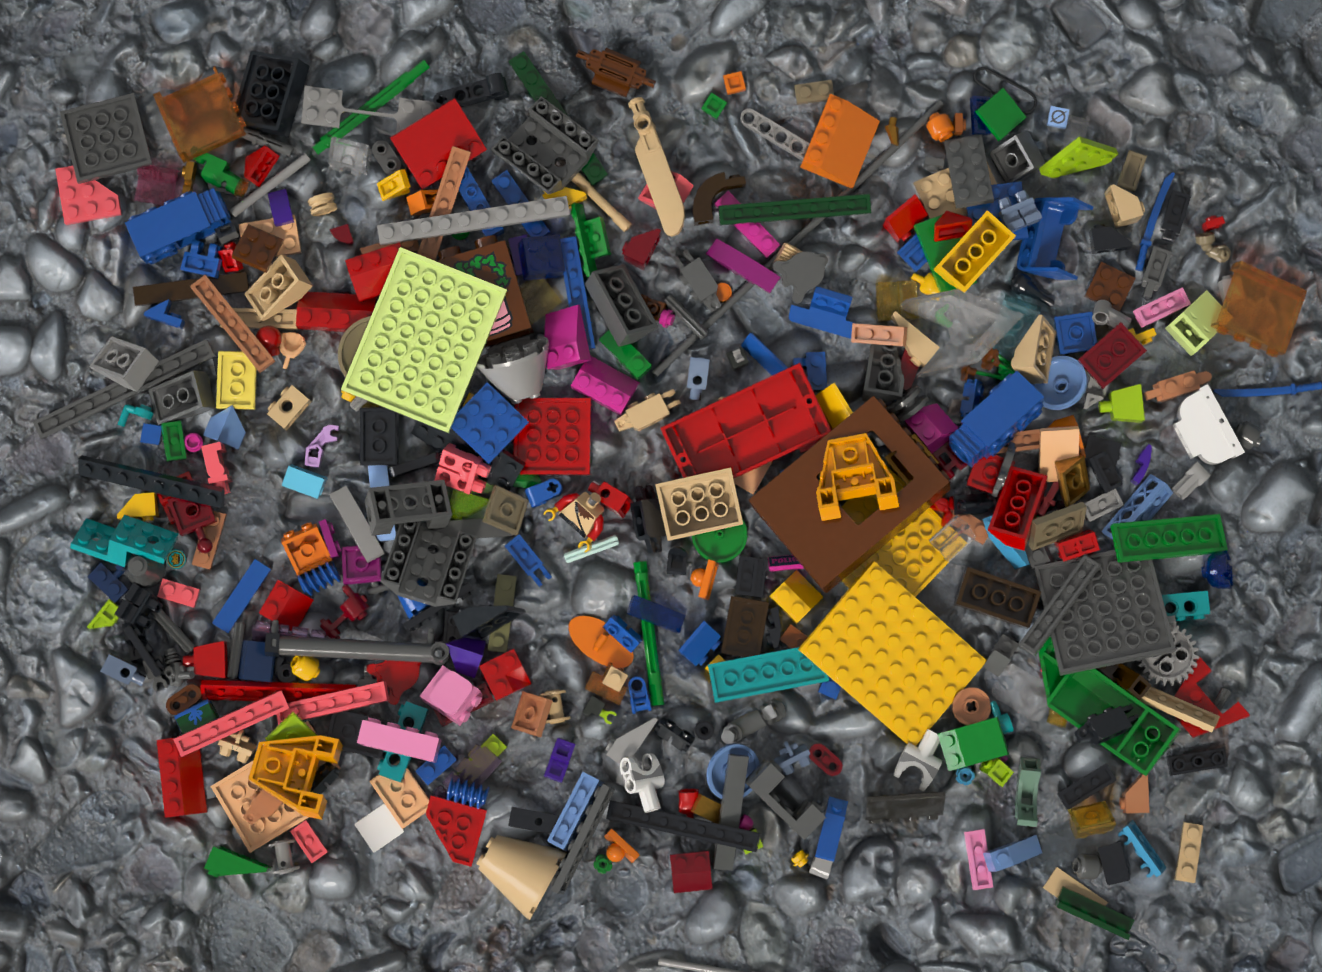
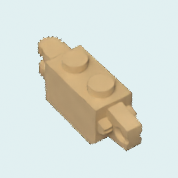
(647, 412)

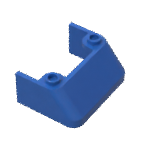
(1040, 250)

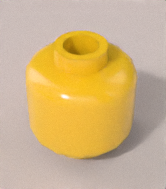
(305, 667)

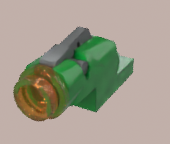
(216, 176)

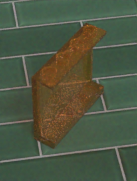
(201, 116)
(1260, 309)

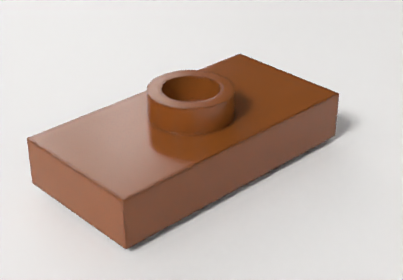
(793, 637)

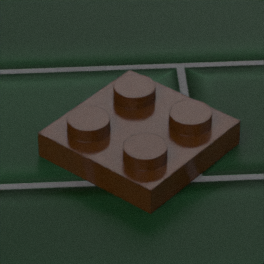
(257, 248)
(1110, 285)

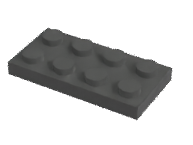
(968, 171)

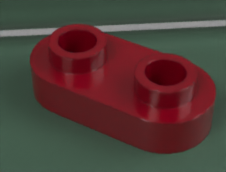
(825, 759)

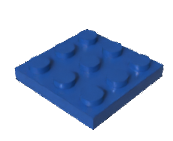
(999, 192)
(488, 423)

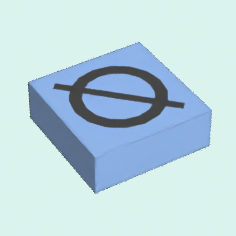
(1058, 117)

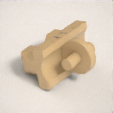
(238, 743)

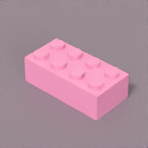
(399, 741)

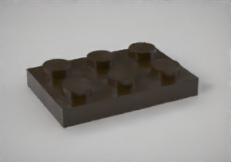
(744, 627)

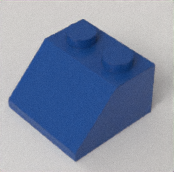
(700, 643)

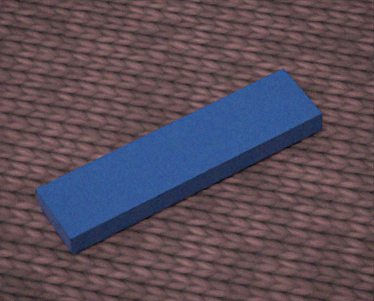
(241, 596)

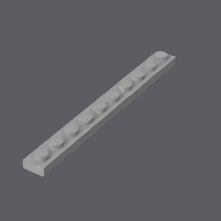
(473, 220)

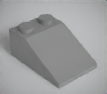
(124, 363)

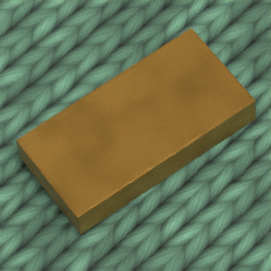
(707, 808)

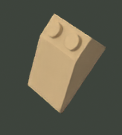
(278, 287)
(1035, 352)

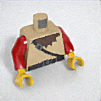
(582, 514)

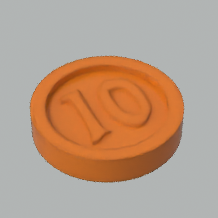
(724, 292)

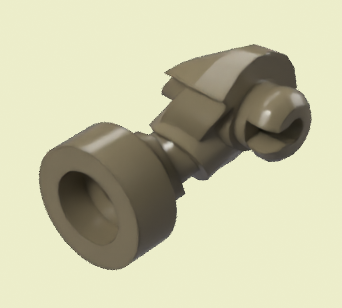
(1218, 252)

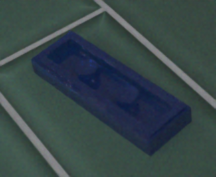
(656, 614)

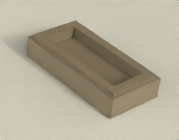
(1131, 171)

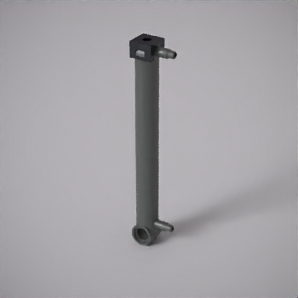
(354, 649)

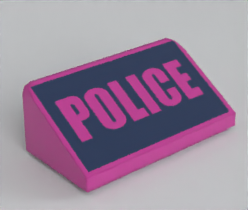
(783, 563)

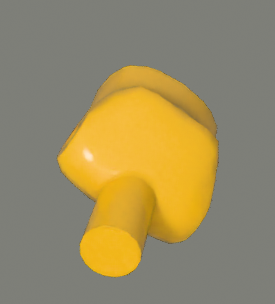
(927, 283)

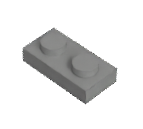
(1102, 505)

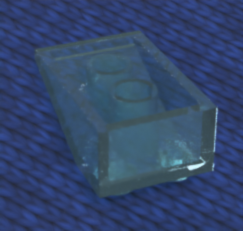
(1013, 337)

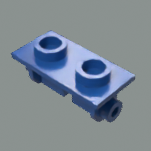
(973, 391)
(628, 638)

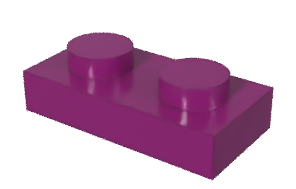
(332, 545)

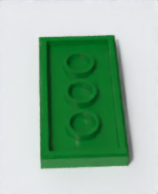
(934, 250)

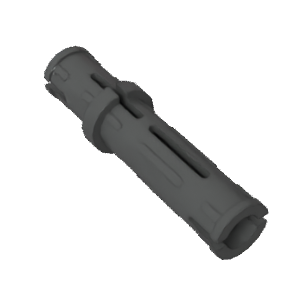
(263, 140)

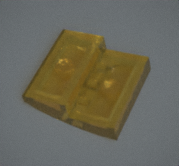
(891, 295)

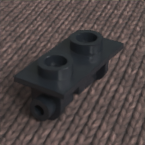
(972, 503)
(668, 728)
(325, 773)

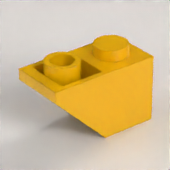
(141, 506)

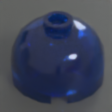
(1218, 570)

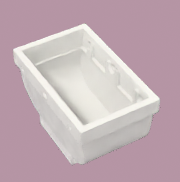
(1204, 431)

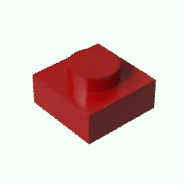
(1213, 223)

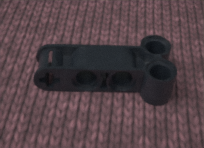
(494, 88)

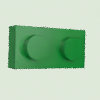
(173, 441)

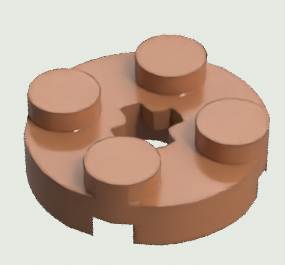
(971, 695)

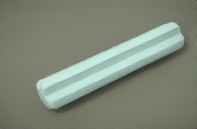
(596, 547)

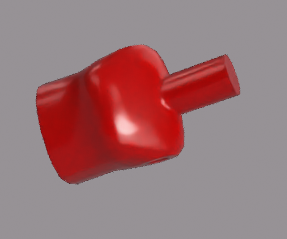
(686, 801)

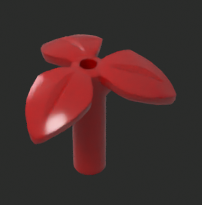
(945, 507)

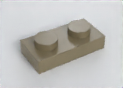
(813, 92)

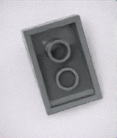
(182, 397)

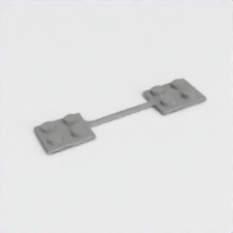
(325, 107)

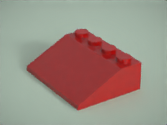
(429, 141)

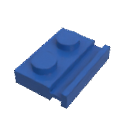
(913, 253)

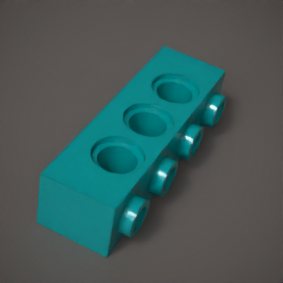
(1199, 603)
(397, 772)

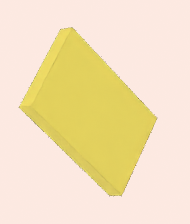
(235, 381)

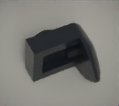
(677, 561)

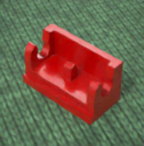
(1077, 545)

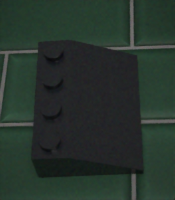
(271, 92)

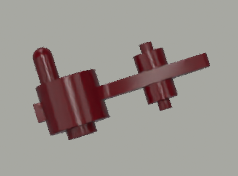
(353, 608)

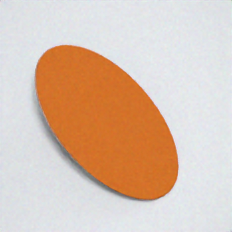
(598, 643)

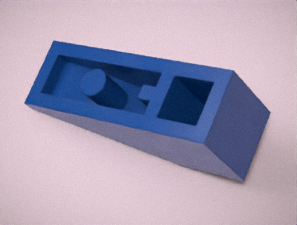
(831, 828)

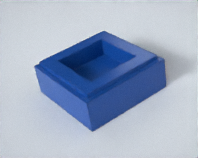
(151, 434)

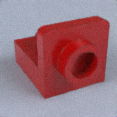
(229, 264)

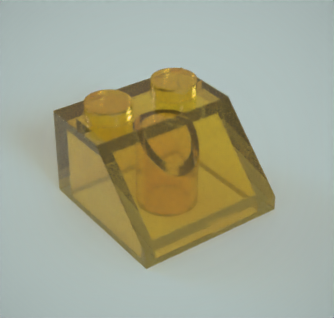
(1091, 819)

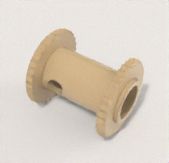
(556, 712)

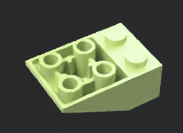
(1193, 326)

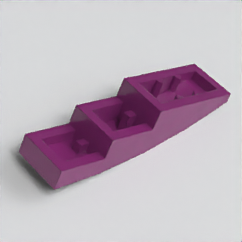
(743, 266)

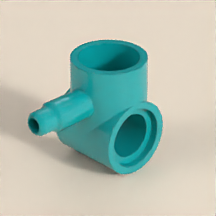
(1004, 719)

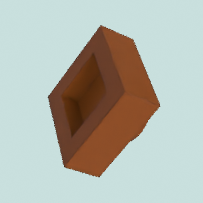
(959, 124)

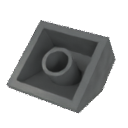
(1017, 157)

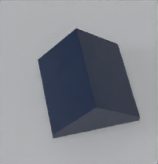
(254, 663)

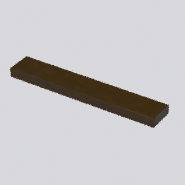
(181, 289)

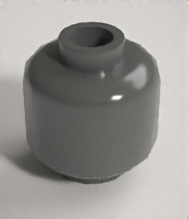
(1248, 435)
(1087, 866)

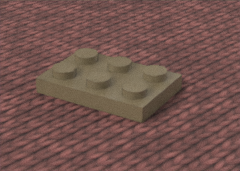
(1057, 525)

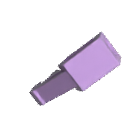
(322, 438)

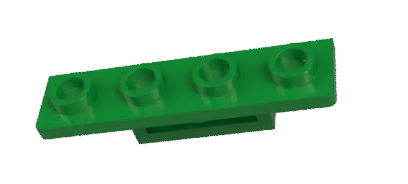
(591, 237)

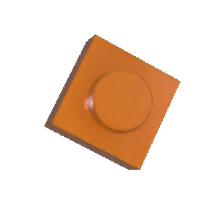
(734, 83)

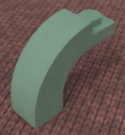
(1026, 792)

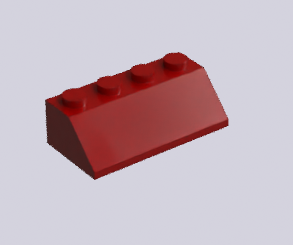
(331, 311)
(1018, 507)
(181, 780)

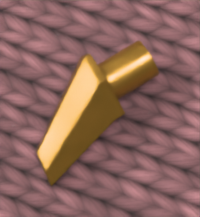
(892, 131)

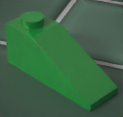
(627, 356)

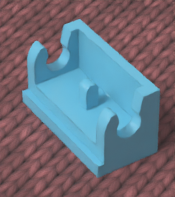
(304, 481)

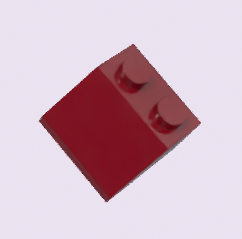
(641, 248)
(691, 871)

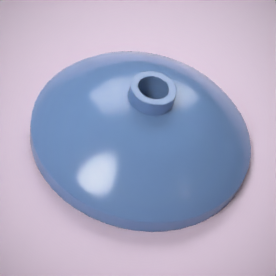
(1063, 372)
(717, 767)

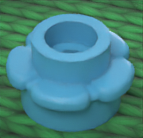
(970, 775)

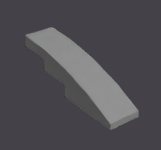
(356, 524)

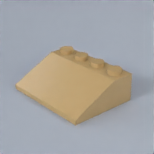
(699, 504)

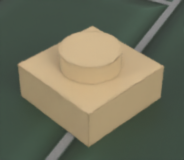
(615, 678)

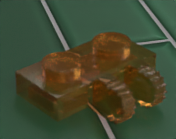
(596, 686)

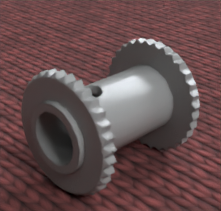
(283, 855)

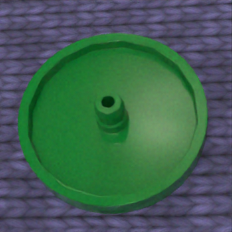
(721, 544)

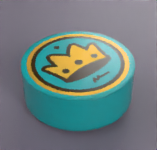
(176, 559)

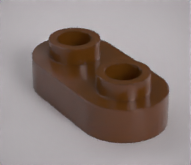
(184, 699)

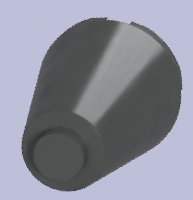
(144, 571)

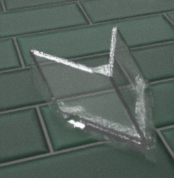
(971, 322)

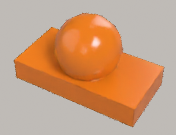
(705, 579)
(619, 848)

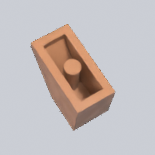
(1136, 796)

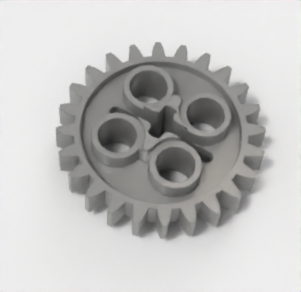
(1179, 668)

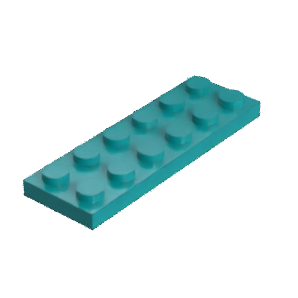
(763, 674)

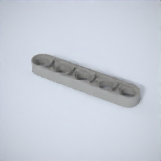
(771, 134)

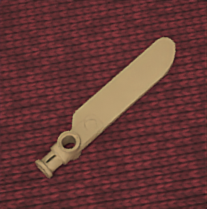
(657, 171)

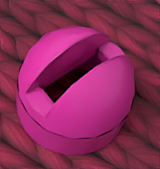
(745, 822)

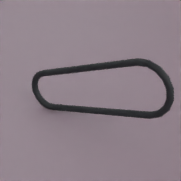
(1007, 80)

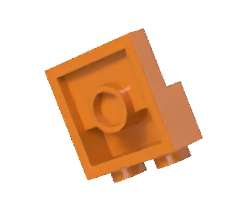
(306, 548)

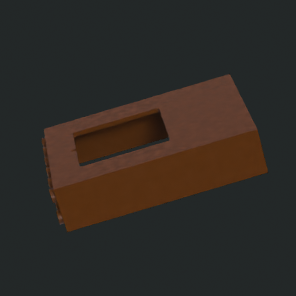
(839, 546)

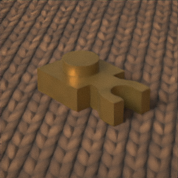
(189, 174)

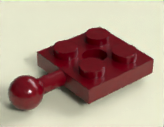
(187, 524)

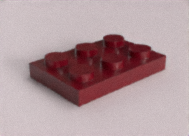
(1111, 355)

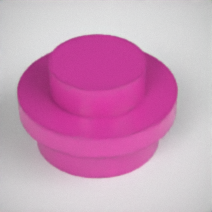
(666, 318)
(193, 442)

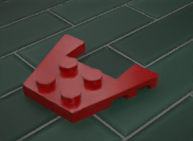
(1194, 695)

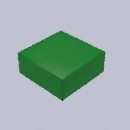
(714, 106)

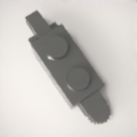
(699, 281)

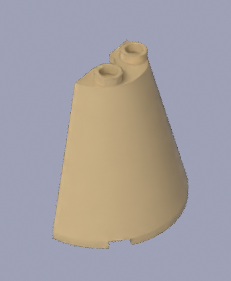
(520, 870)

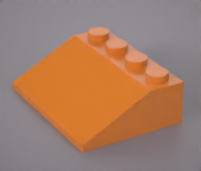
(840, 142)

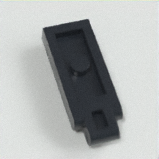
(1174, 215)

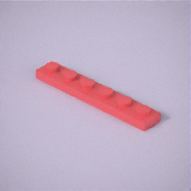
(337, 702)
(231, 723)

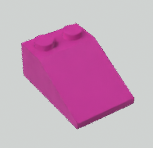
(566, 338)

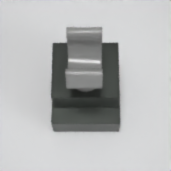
(737, 358)

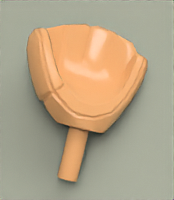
(291, 346)

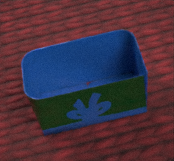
(196, 716)

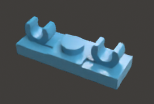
(1143, 849)

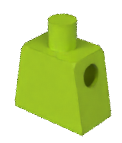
(1124, 405)

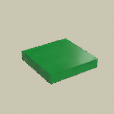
(1000, 114)

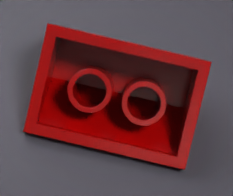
(371, 270)

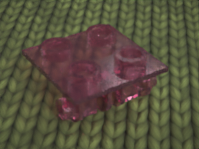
(155, 184)

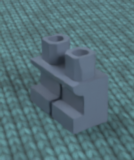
(1019, 214)

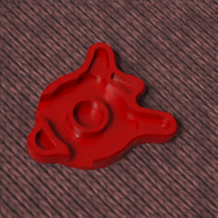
(397, 675)

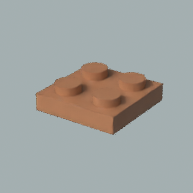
(531, 714)

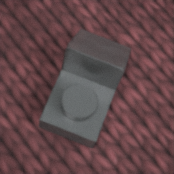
(1000, 655)

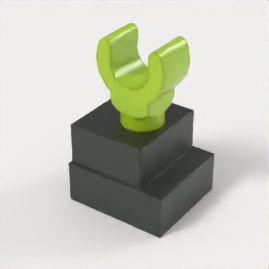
(596, 707)

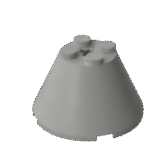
(516, 367)

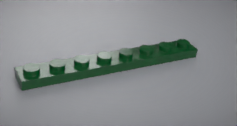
(537, 87)
(794, 209)

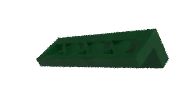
(1094, 912)

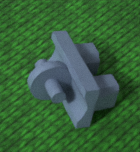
(791, 754)

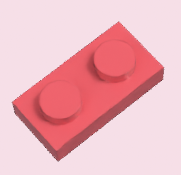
(178, 593)
(309, 841)

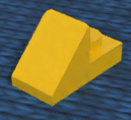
(394, 185)

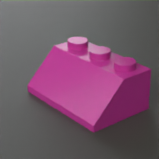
(605, 385)

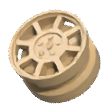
(322, 204)

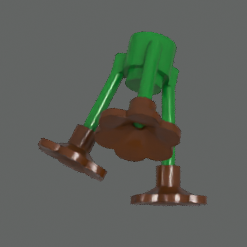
(988, 362)

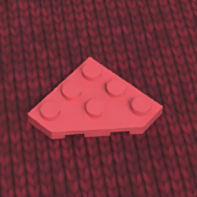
(85, 200)

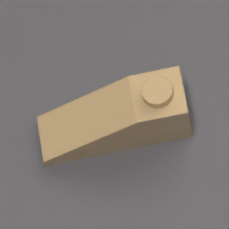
(918, 345)

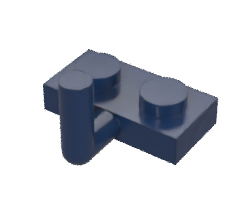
(109, 581)

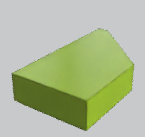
(105, 616)

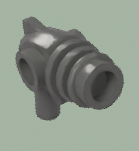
(175, 670)

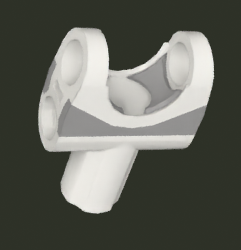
(922, 758)
(644, 780)

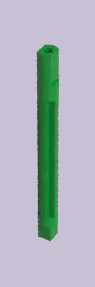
(372, 105)
(654, 673)

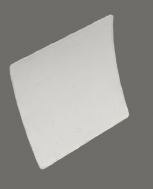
(379, 828)

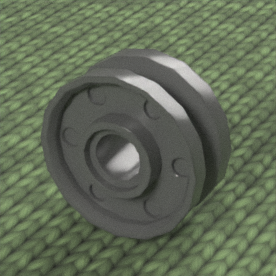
(908, 404)

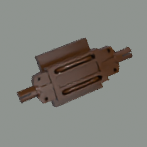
(615, 71)

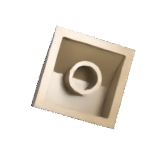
(1123, 206)

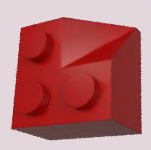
(505, 675)

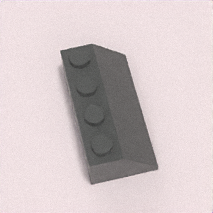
(620, 304)

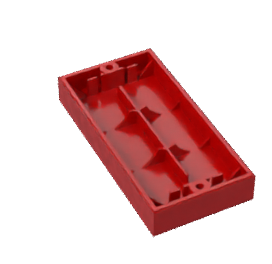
(748, 426)

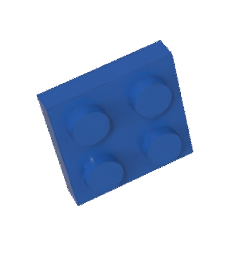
(1075, 333)

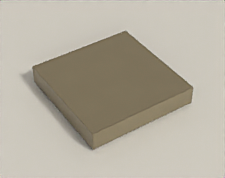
(505, 510)

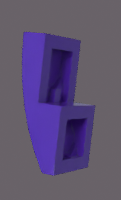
(280, 207)
(1143, 460)
(559, 760)

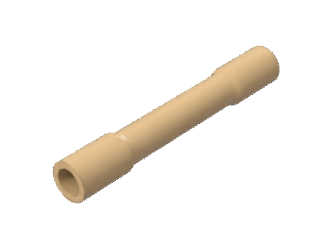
(582, 183)

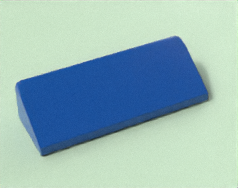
(763, 355)

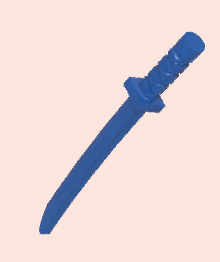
(1146, 241)
(1291, 389)

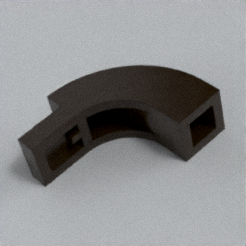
(707, 192)
(1126, 679)

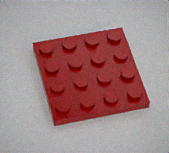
(556, 436)

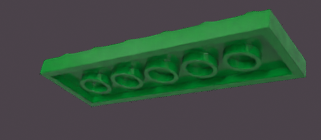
(1168, 538)

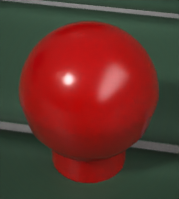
(270, 338)

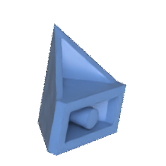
(226, 428)

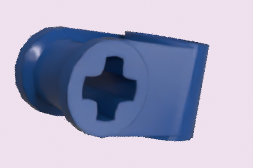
(540, 493)
(639, 696)

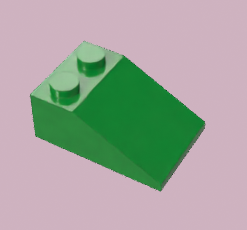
(973, 744)
(228, 862)

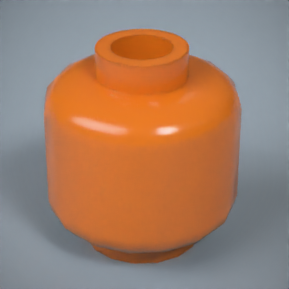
(940, 127)

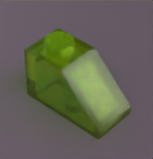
(466, 504)

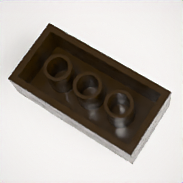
(997, 598)

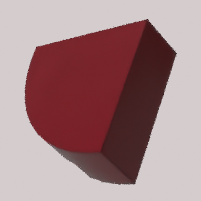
(342, 234)

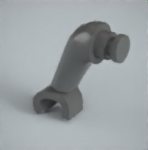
(753, 721)

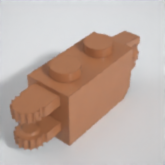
(1178, 386)
(262, 806)

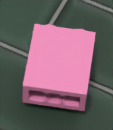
(451, 695)

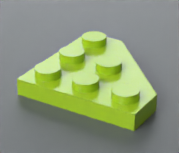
(1077, 157)

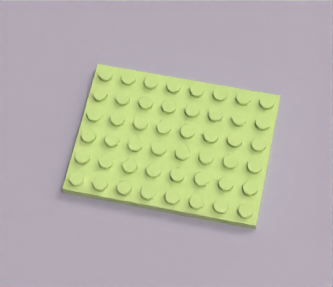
(424, 340)

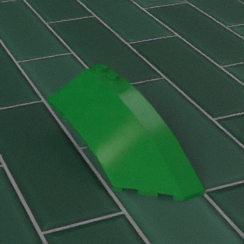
(1090, 692)

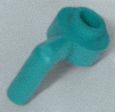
(142, 411)

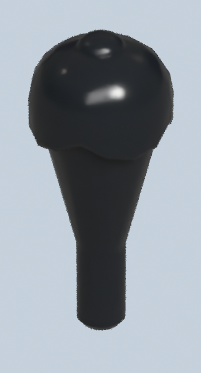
(1023, 285)

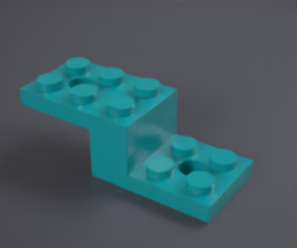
(129, 538)

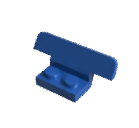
(826, 312)

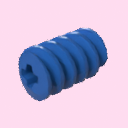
(319, 578)
(467, 793)

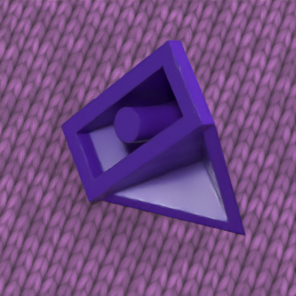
(466, 655)

